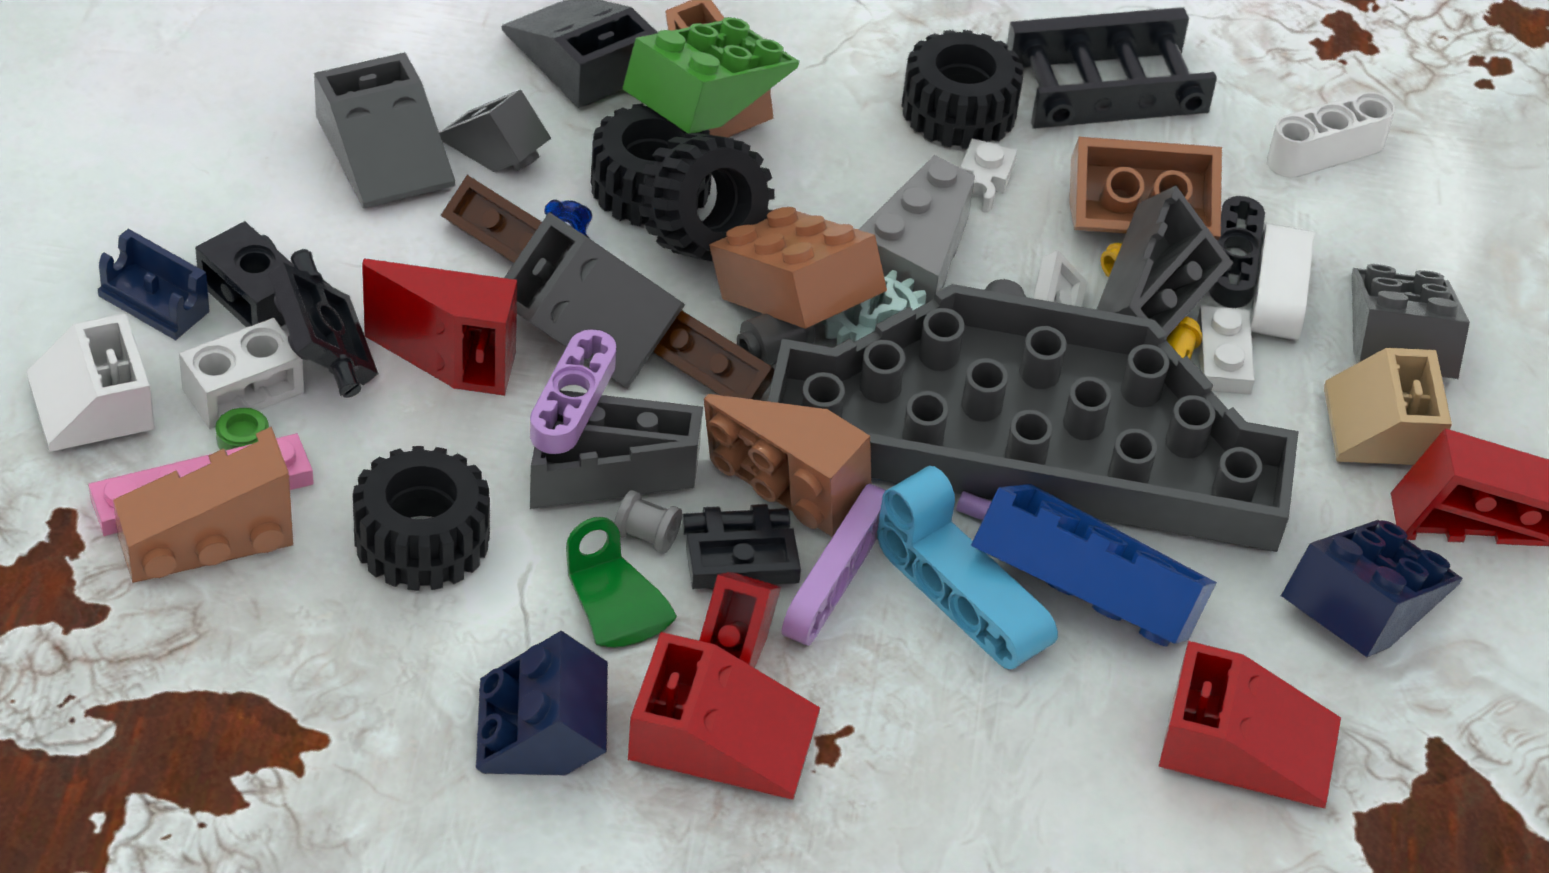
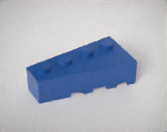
(1094, 563)

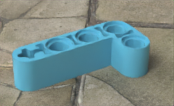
(959, 579)

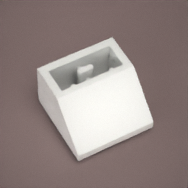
(91, 385)

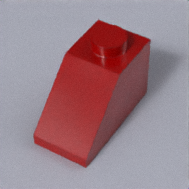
(740, 615)

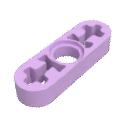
(575, 410)

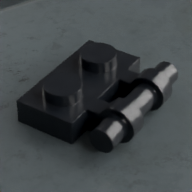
(741, 542)

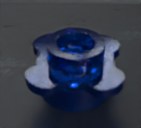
(571, 212)

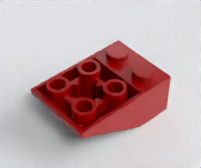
(443, 322)
(720, 719)
(1248, 728)

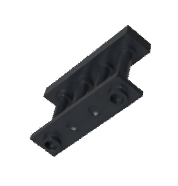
(1110, 37)

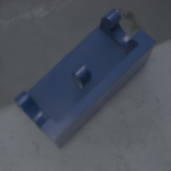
(154, 285)

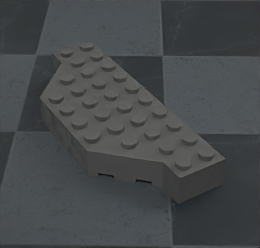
(1052, 400)

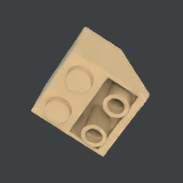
(1387, 407)

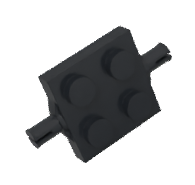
(322, 323)

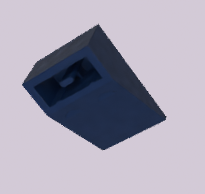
(1369, 584)

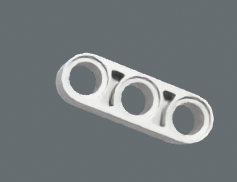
(1330, 134)
(1282, 281)

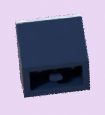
(543, 710)

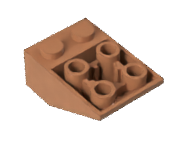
(791, 456)

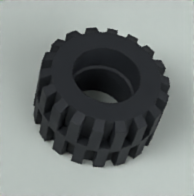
(962, 88)
(620, 154)
(674, 186)
(421, 549)

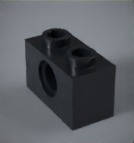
(238, 273)

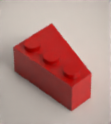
(1475, 489)

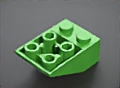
(705, 72)

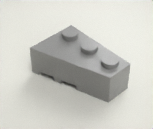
(924, 224)

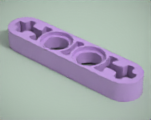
(834, 568)

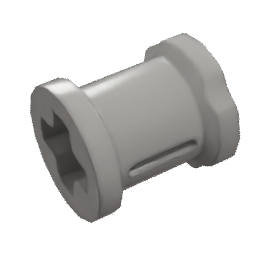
(648, 521)

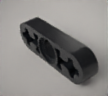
(1248, 239)

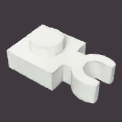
(991, 167)

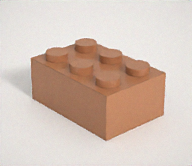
(798, 267)

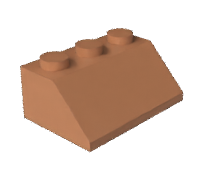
(1118, 174)

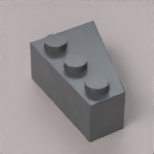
(1164, 262)
(621, 449)

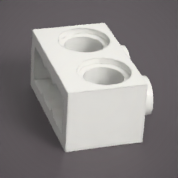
(241, 371)

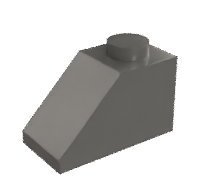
(499, 133)

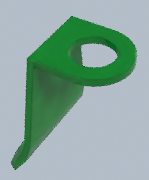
(613, 594)

